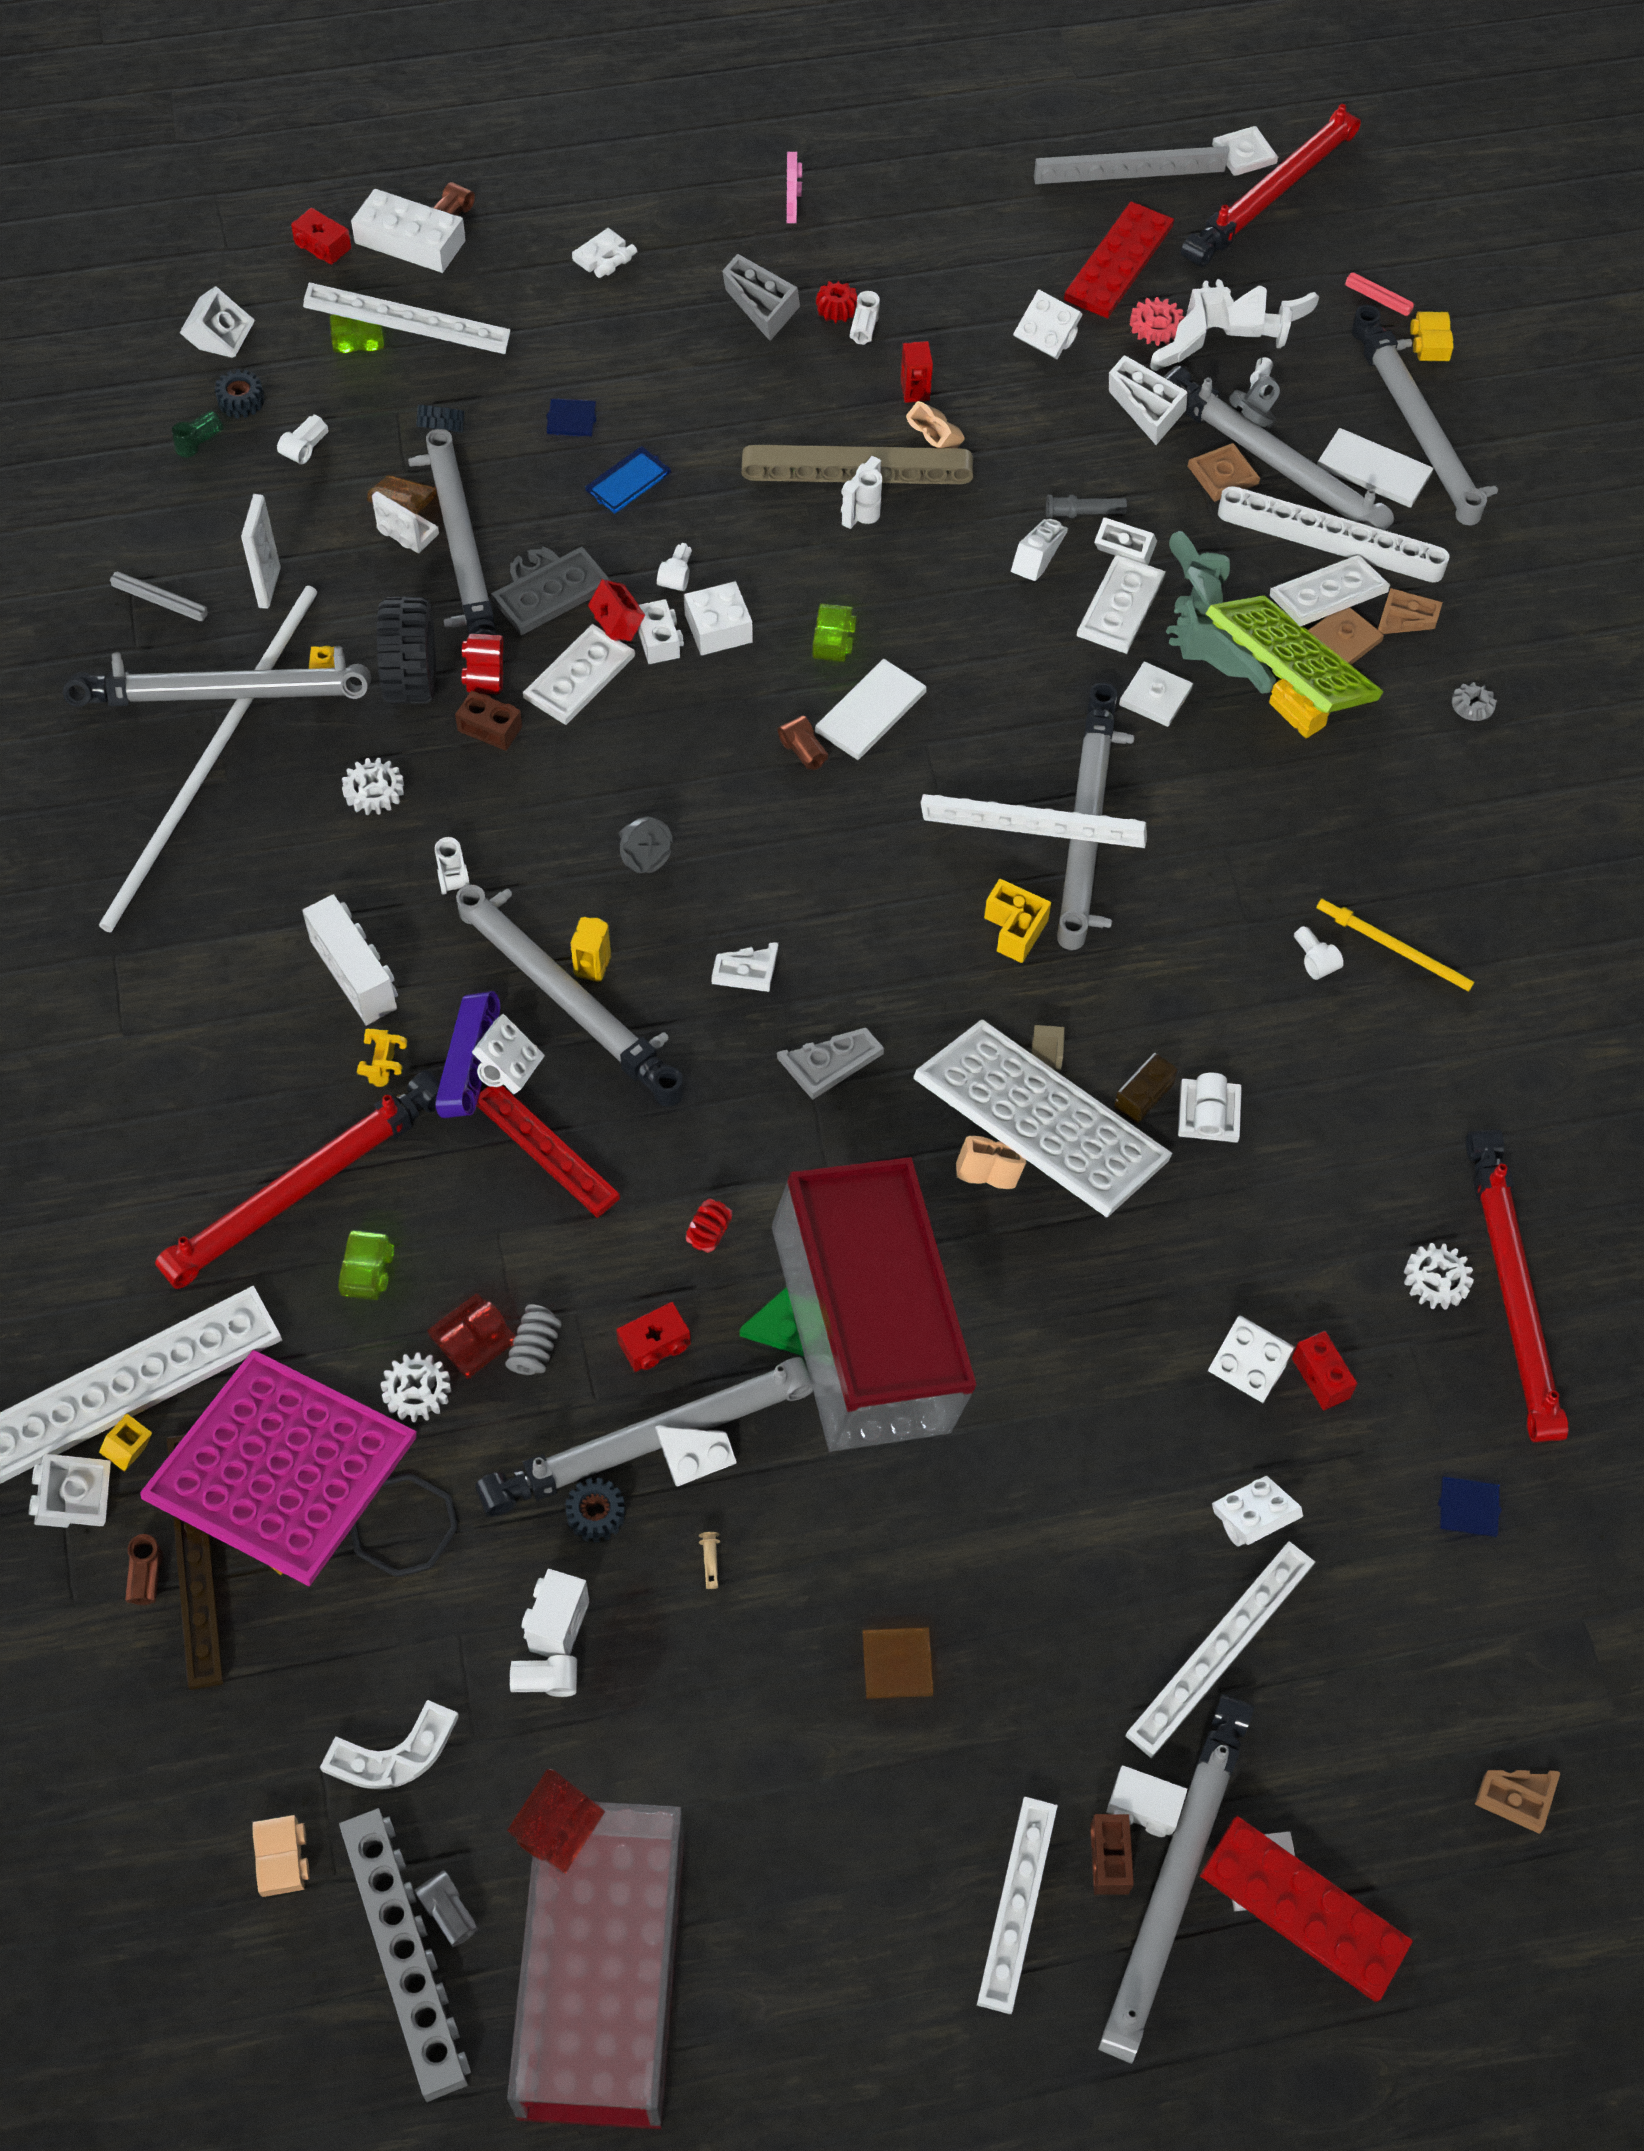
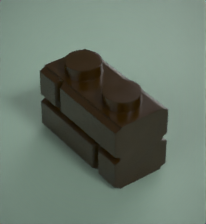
(1145, 1088)

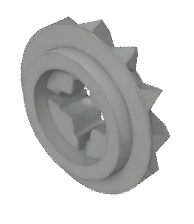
(1481, 709)

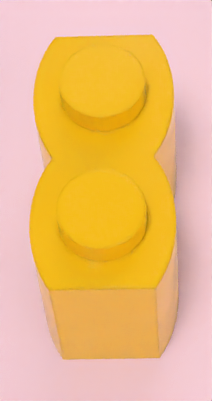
(1432, 336)

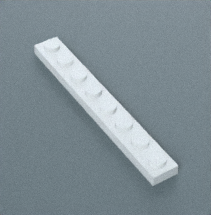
(406, 318)
(1034, 820)
(1219, 1650)

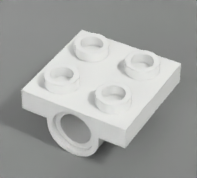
(1048, 324)
(863, 495)
(506, 1056)
(1209, 1108)
(1251, 1359)
(1256, 1511)

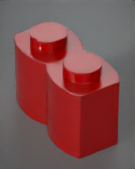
(484, 663)

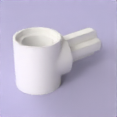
(675, 572)
(1319, 957)

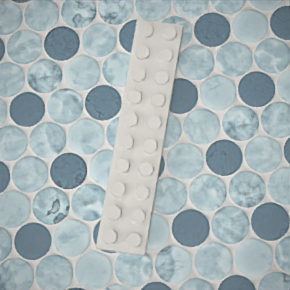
(133, 1381)

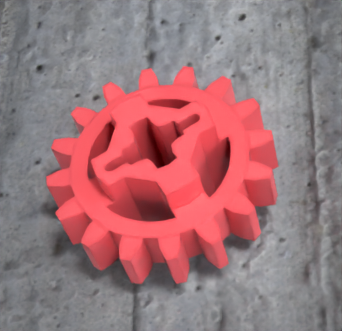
(1156, 321)

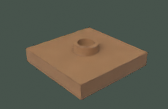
(1223, 469)
(1347, 634)

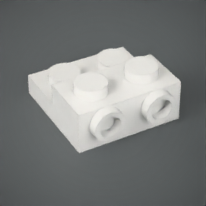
(70, 1491)

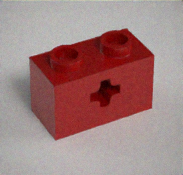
(321, 236)
(916, 371)
(616, 610)
(638, 1337)
(1324, 1370)

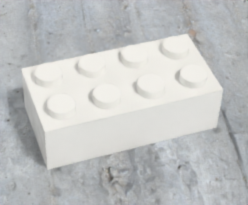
(408, 230)
(351, 959)

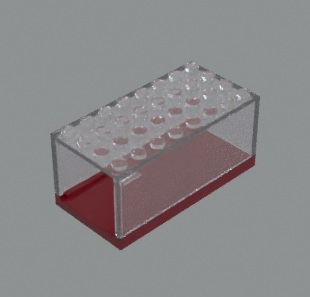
(872, 1304)
(600, 1975)

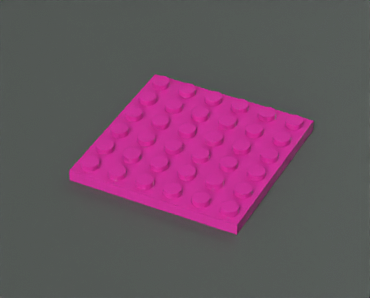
(279, 1467)

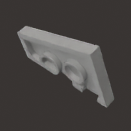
(830, 1062)

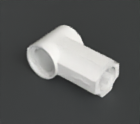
(865, 317)
(300, 443)
(554, 1676)

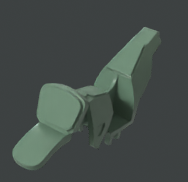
(1196, 632)

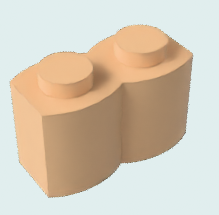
(934, 426)
(989, 1162)
(279, 1855)

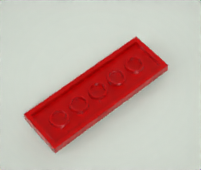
(1118, 259)
(1306, 1908)

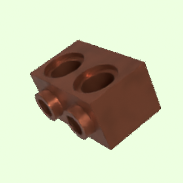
(488, 720)
(1111, 1854)

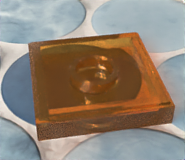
(404, 492)
(897, 1663)

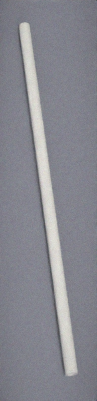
(203, 767)

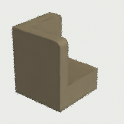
(1048, 1045)

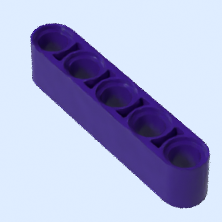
(460, 1081)

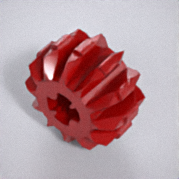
(836, 301)
(709, 1225)

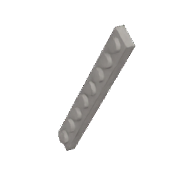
(1130, 165)

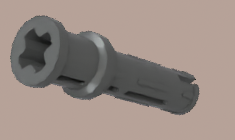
(1071, 506)

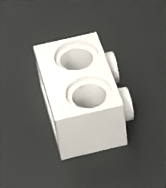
(658, 632)

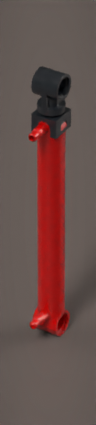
(1230, 220)
(391, 1118)
(1493, 1188)

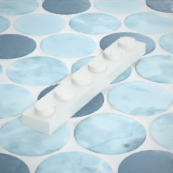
(1017, 1906)

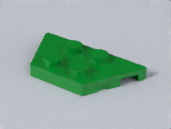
(775, 1325)

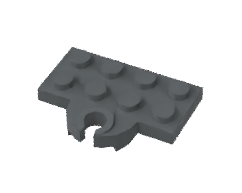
(547, 588)

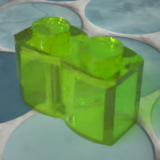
(354, 334)
(833, 632)
(365, 1264)

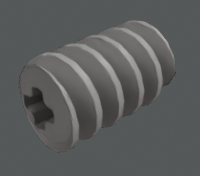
(533, 1340)

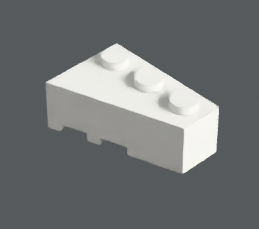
(1147, 397)

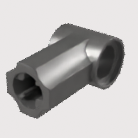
(443, 1903)

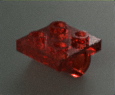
(472, 1335)
(555, 1821)

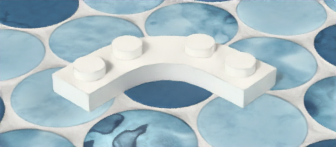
(398, 1765)

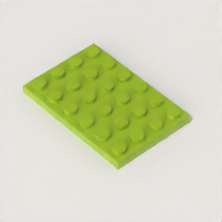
(1294, 654)

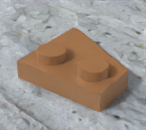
(1408, 613)
(1519, 1796)

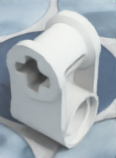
(451, 870)

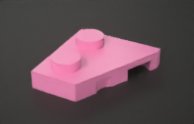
(794, 188)

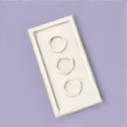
(1375, 467)
(261, 551)
(1329, 590)
(1121, 603)
(578, 674)
(870, 709)

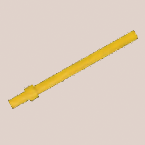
(1345, 917)

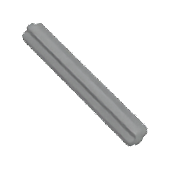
(159, 596)

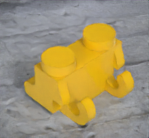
(382, 1059)

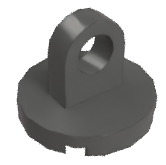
(1255, 405)
(645, 844)

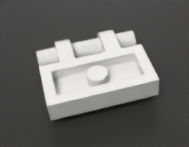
(603, 253)

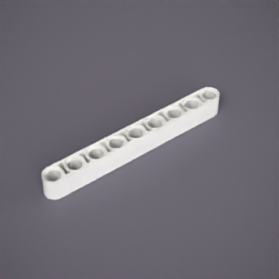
(1333, 534)

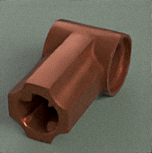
(455, 199)
(800, 737)
(143, 1573)

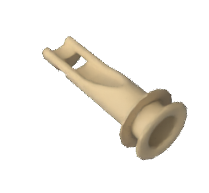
(710, 1557)

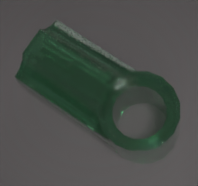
(190, 435)

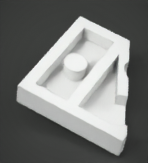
(746, 968)
(694, 1452)

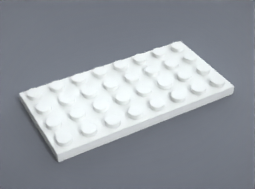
(1043, 1117)

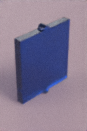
(571, 417)
(1469, 1506)

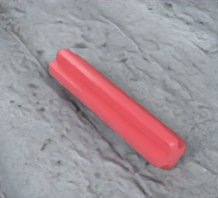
(1379, 294)

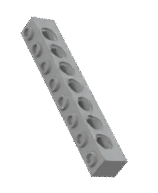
(433, 2078)

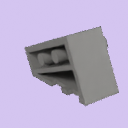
(761, 294)

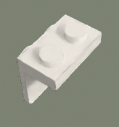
(402, 525)

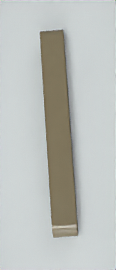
(842, 463)

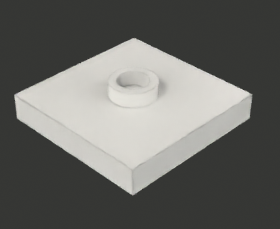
(1246, 150)
(1156, 694)

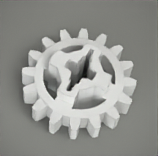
(373, 786)
(1438, 1276)
(421, 1375)

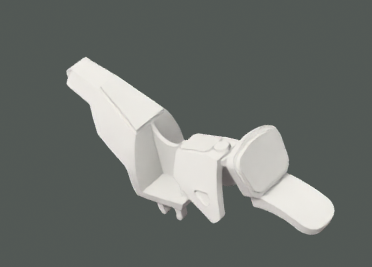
(1243, 317)

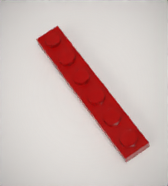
(547, 1149)

